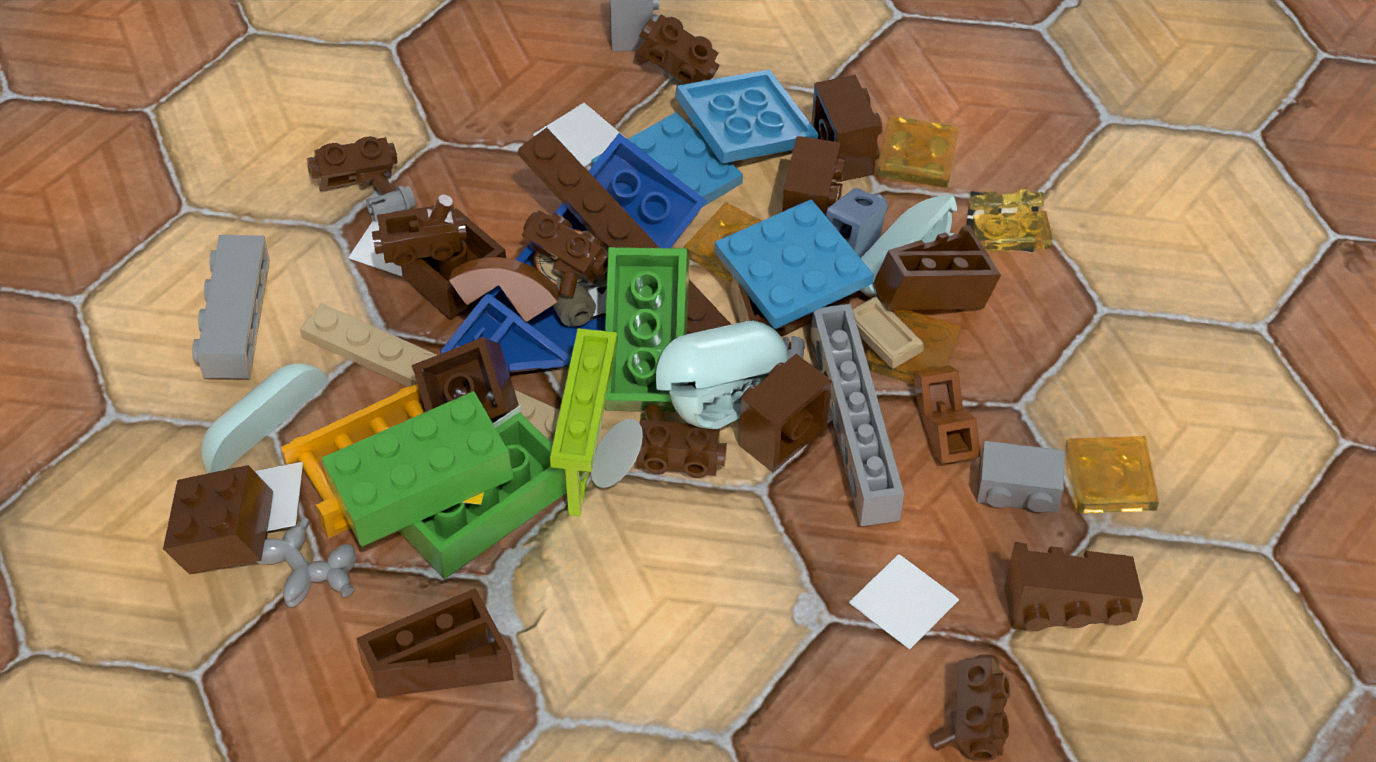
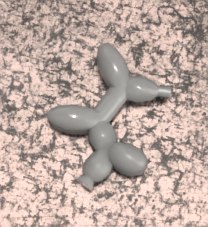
(304, 573)

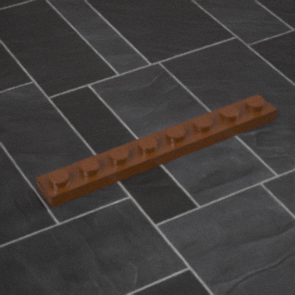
(602, 213)

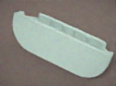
(918, 223)
(720, 355)
(712, 405)
(259, 414)

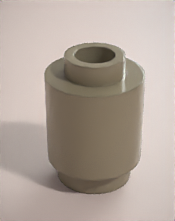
(576, 310)

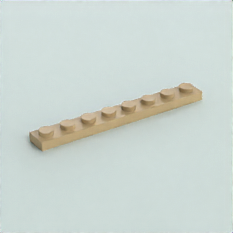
(395, 357)

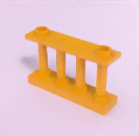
(340, 434)

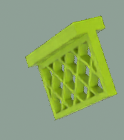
(583, 411)

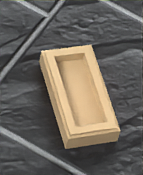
(886, 333)

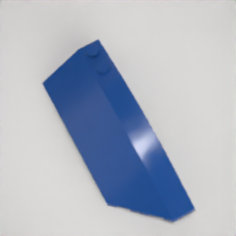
(655, 202)

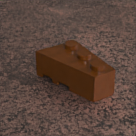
(437, 649)

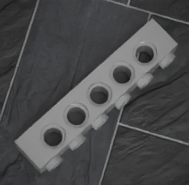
(857, 416)

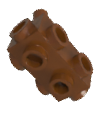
(677, 51)
(361, 163)
(419, 233)
(572, 252)
(679, 447)
(980, 718)

